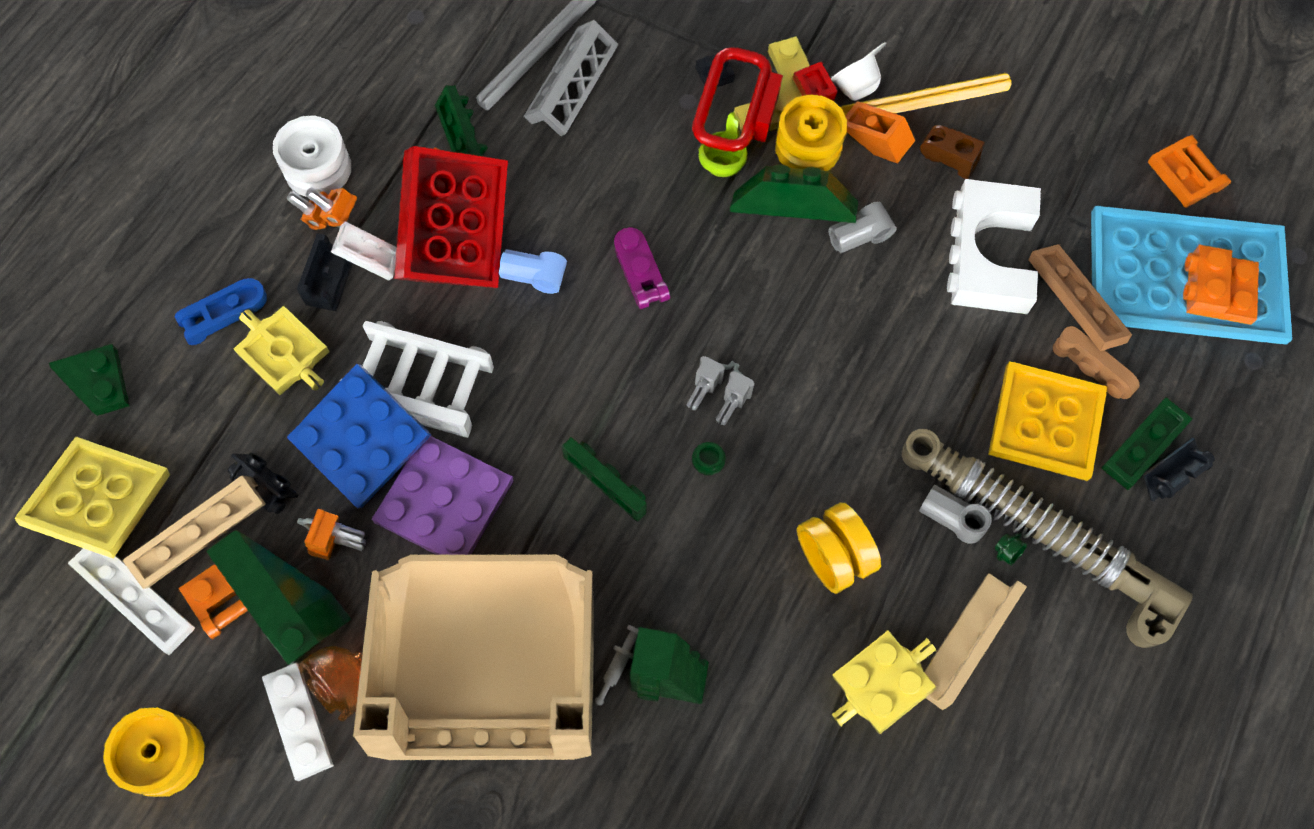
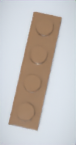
(1080, 297)

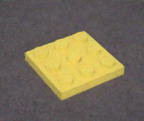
(93, 497)

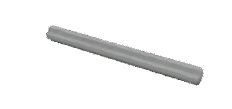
(532, 53)

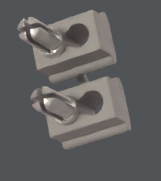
(710, 375)

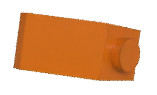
(880, 131)

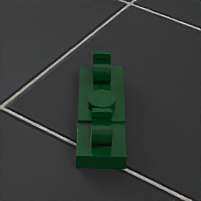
(457, 122)

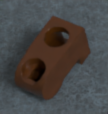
(953, 149)

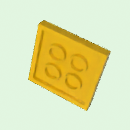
(1048, 421)

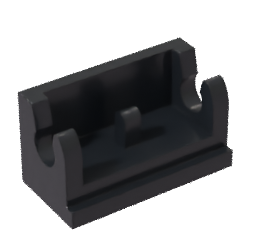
(323, 276)

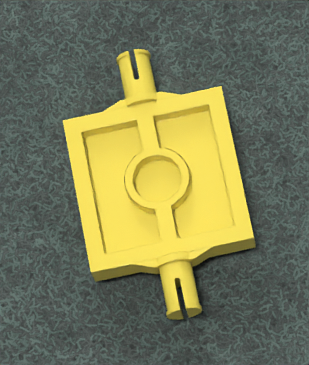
(281, 350)
(884, 682)

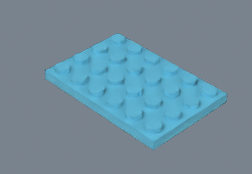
(1143, 272)

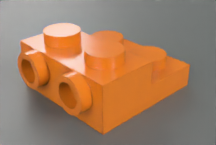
(1221, 285)

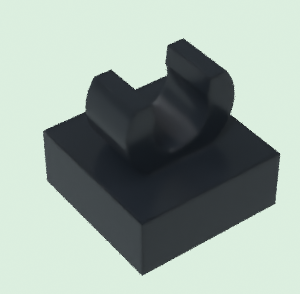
(703, 67)

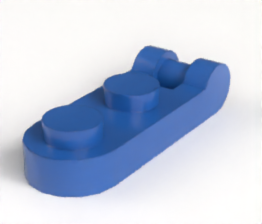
(220, 309)

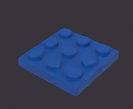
(359, 436)

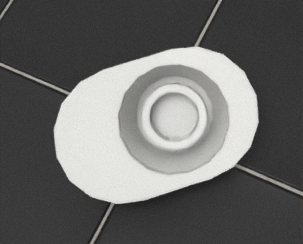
(860, 77)

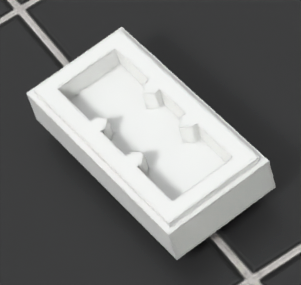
(365, 250)

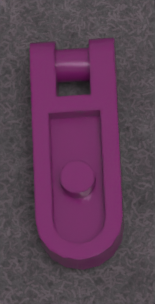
(639, 267)

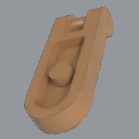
(1096, 363)

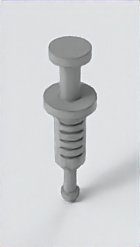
(618, 664)

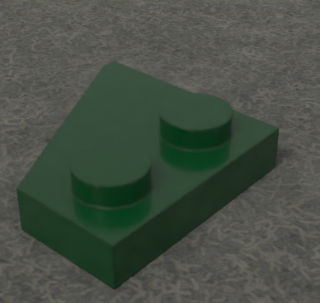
(95, 378)

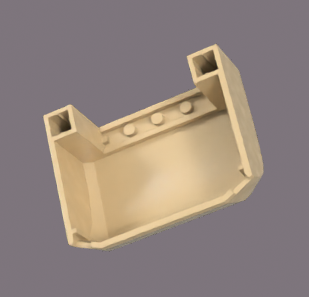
(477, 659)

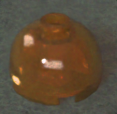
(334, 678)

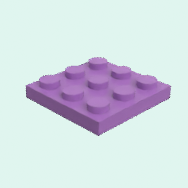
(443, 499)

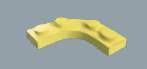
(787, 59)

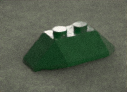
(795, 194)

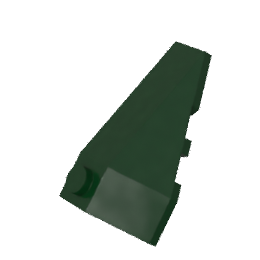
(281, 599)

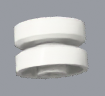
(312, 155)

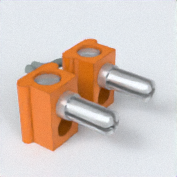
(324, 208)
(326, 532)

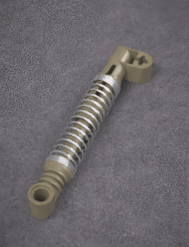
(1112, 566)

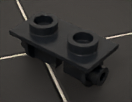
(1173, 471)
(272, 486)

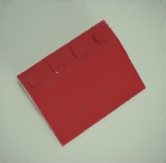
(450, 218)

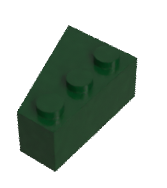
(667, 668)

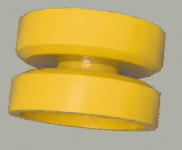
(810, 133)
(839, 547)
(153, 752)

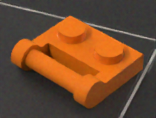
(1183, 175)
(206, 594)

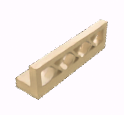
(194, 531)
(970, 638)

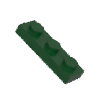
(1146, 443)
(605, 478)

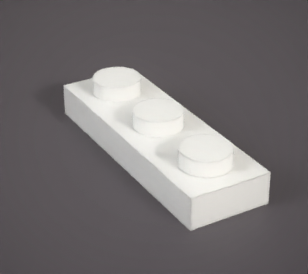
(297, 722)

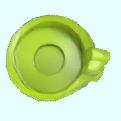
(722, 162)

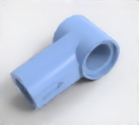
(541, 271)

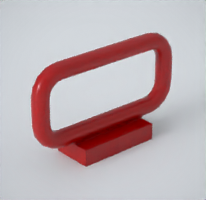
(761, 105)

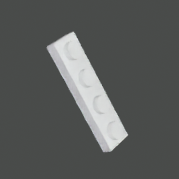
(141, 606)

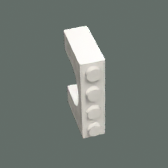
(974, 278)

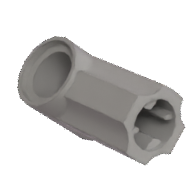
(871, 225)
(953, 511)

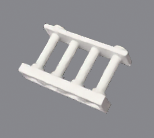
(449, 419)

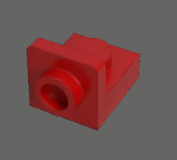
(815, 81)

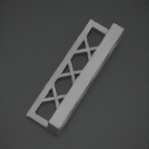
(563, 72)

